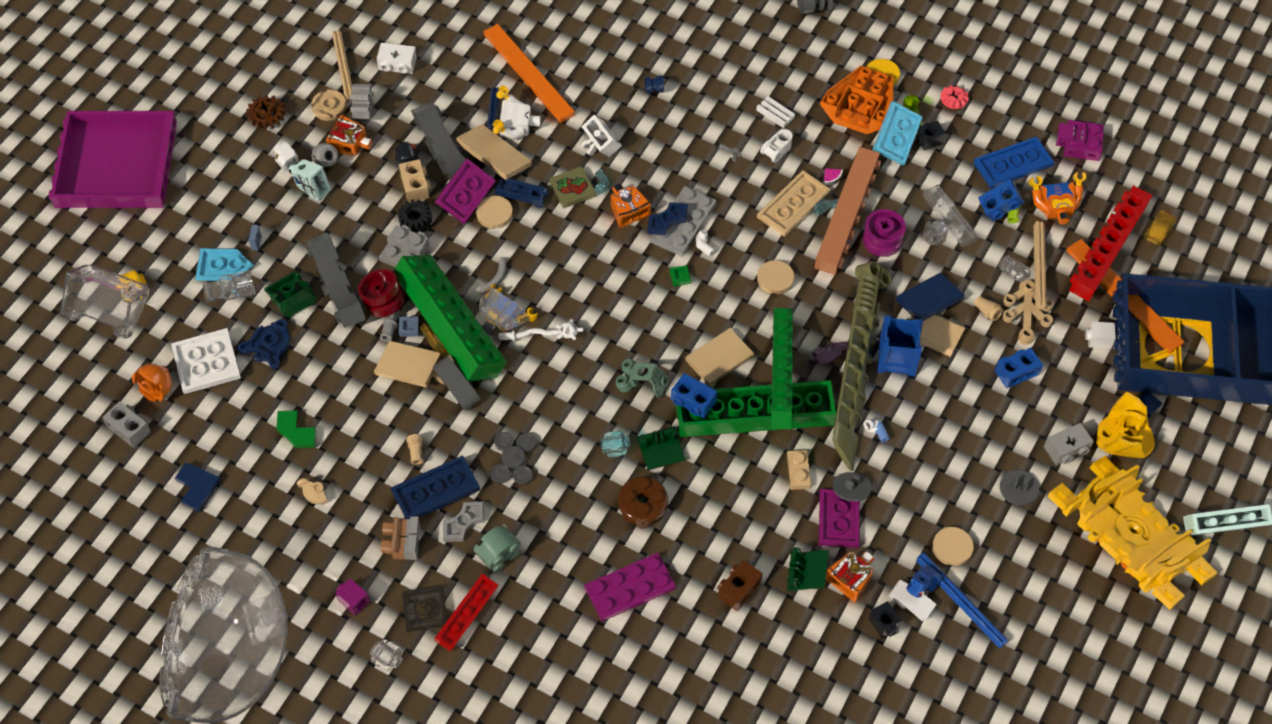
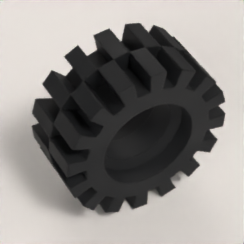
(415, 208)

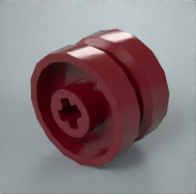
(381, 293)

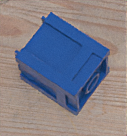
(899, 346)

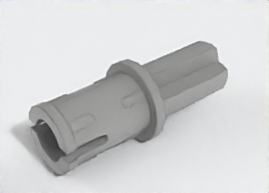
(389, 325)

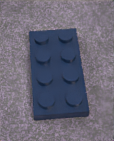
(435, 488)

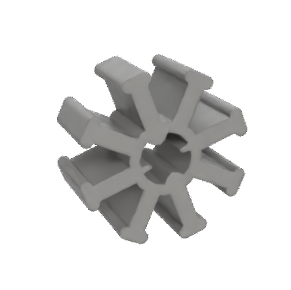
(361, 101)

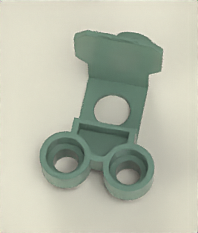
(633, 374)

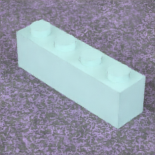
(1228, 520)

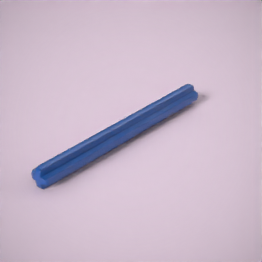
(965, 603)

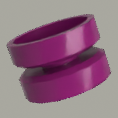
(884, 232)

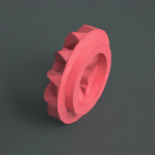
(950, 101)

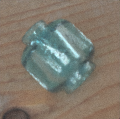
(615, 443)

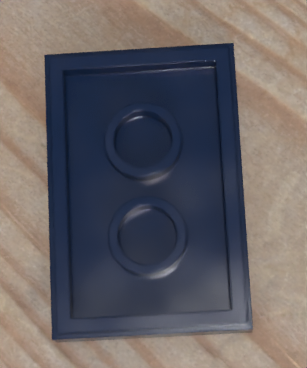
(929, 297)

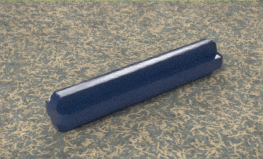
(493, 108)

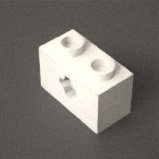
(396, 58)

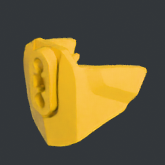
(1126, 429)

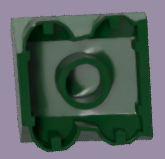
(291, 294)

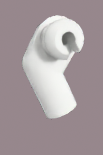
(701, 243)

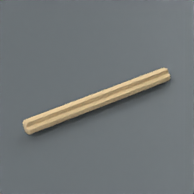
(1040, 265)

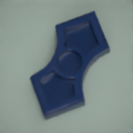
(660, 223)

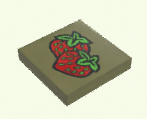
(572, 187)

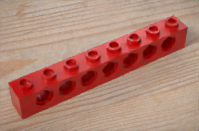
(1110, 243)

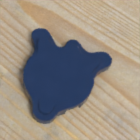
(268, 343)

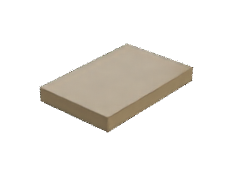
(719, 357)
(407, 364)

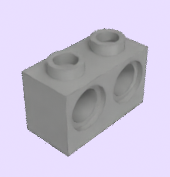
(124, 426)

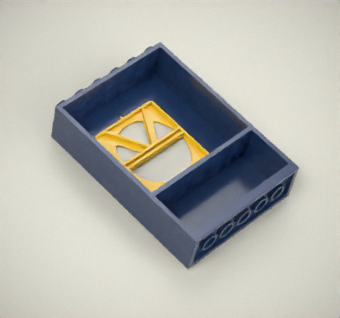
(1227, 315)

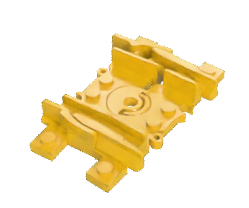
(1155, 550)

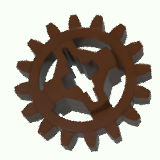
(266, 112)

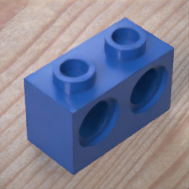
(999, 196)
(1020, 371)
(696, 392)

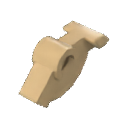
(313, 491)

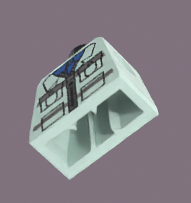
(310, 179)

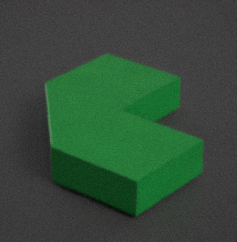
(297, 437)

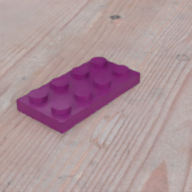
(629, 587)

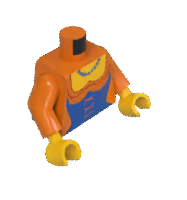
(1057, 199)

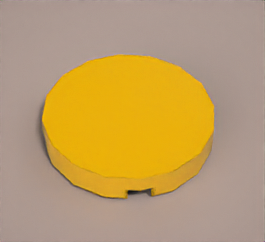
(887, 67)

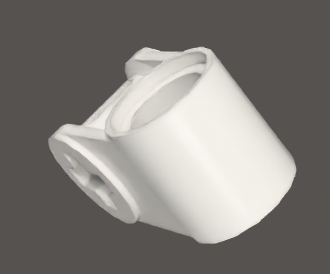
(777, 145)

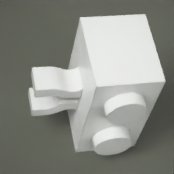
(600, 137)

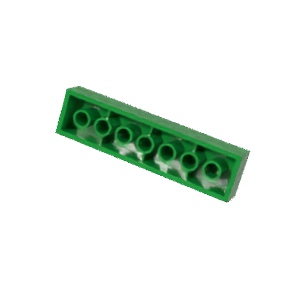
(449, 317)
(750, 410)

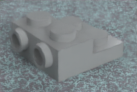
(403, 243)

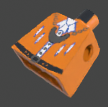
(629, 205)

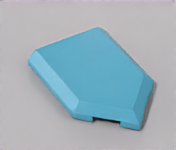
(220, 262)

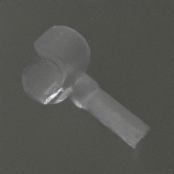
(733, 152)

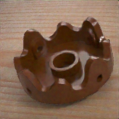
(642, 513)

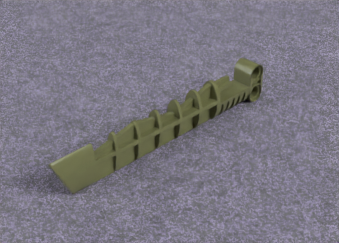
(852, 391)

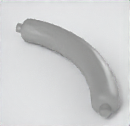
(497, 278)

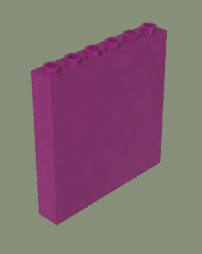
(113, 159)

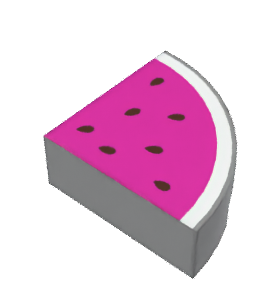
(832, 176)

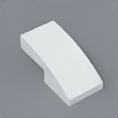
(919, 607)

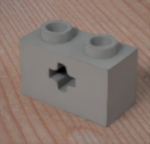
(1068, 444)

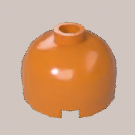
(153, 381)

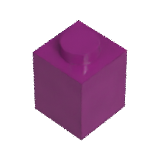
(352, 596)

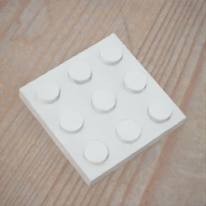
(205, 361)

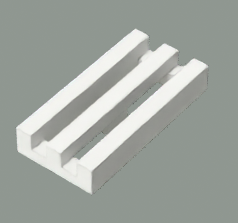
(778, 110)

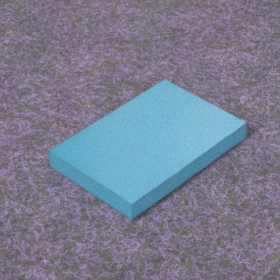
(897, 133)

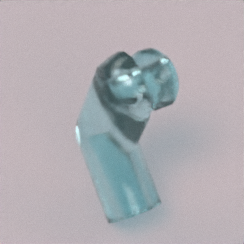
(603, 183)
(824, 204)

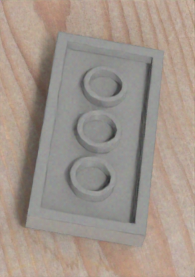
(682, 234)

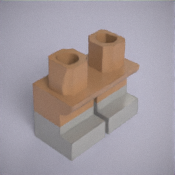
(404, 538)

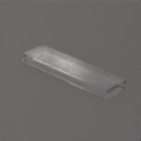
(950, 214)

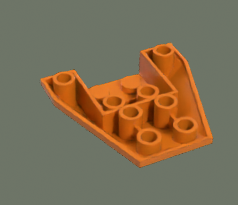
(860, 100)

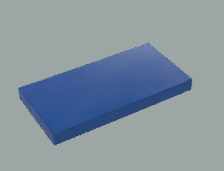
(1013, 162)

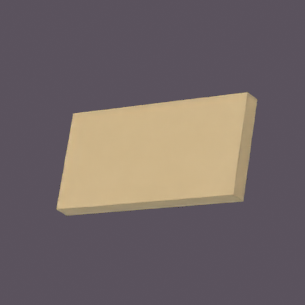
(493, 151)
(793, 203)

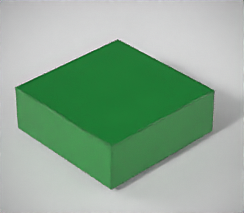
(680, 275)

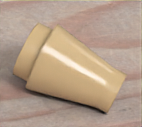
(990, 309)

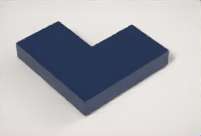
(200, 484)

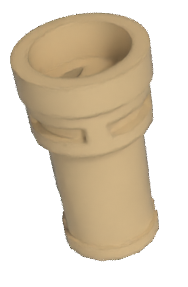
(415, 444)

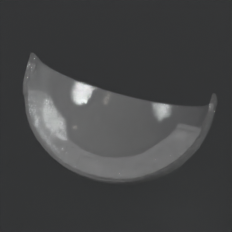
(221, 637)

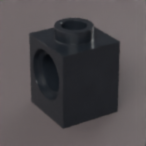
(930, 135)
(881, 612)

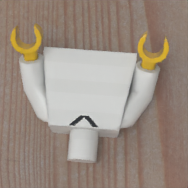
(515, 117)

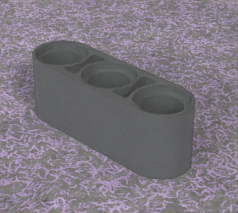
(456, 383)

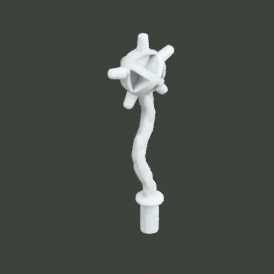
(566, 330)

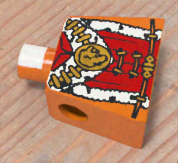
(348, 136)
(851, 574)

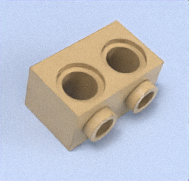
(414, 180)

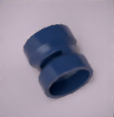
(655, 84)

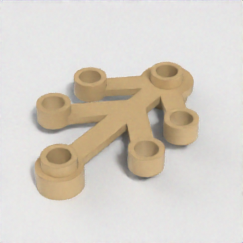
(1027, 308)

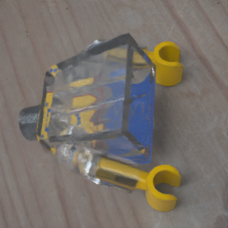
(502, 312)

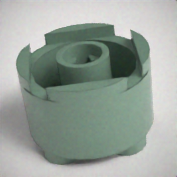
(498, 547)

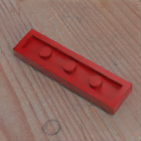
(466, 612)

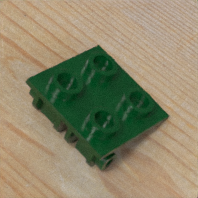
(660, 448)
(807, 569)

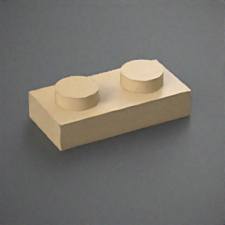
(798, 470)

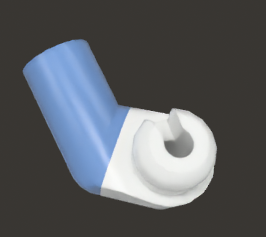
(877, 428)

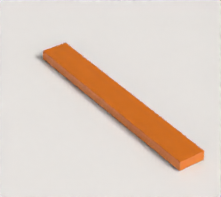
(529, 73)
(1136, 306)

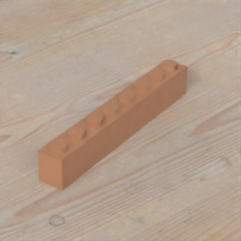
(847, 211)

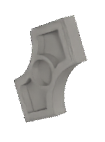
(456, 528)

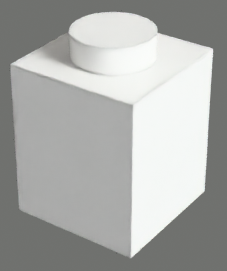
(1100, 335)

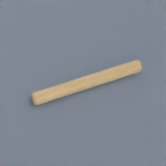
(343, 64)

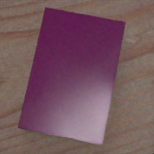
(465, 191)
(838, 521)

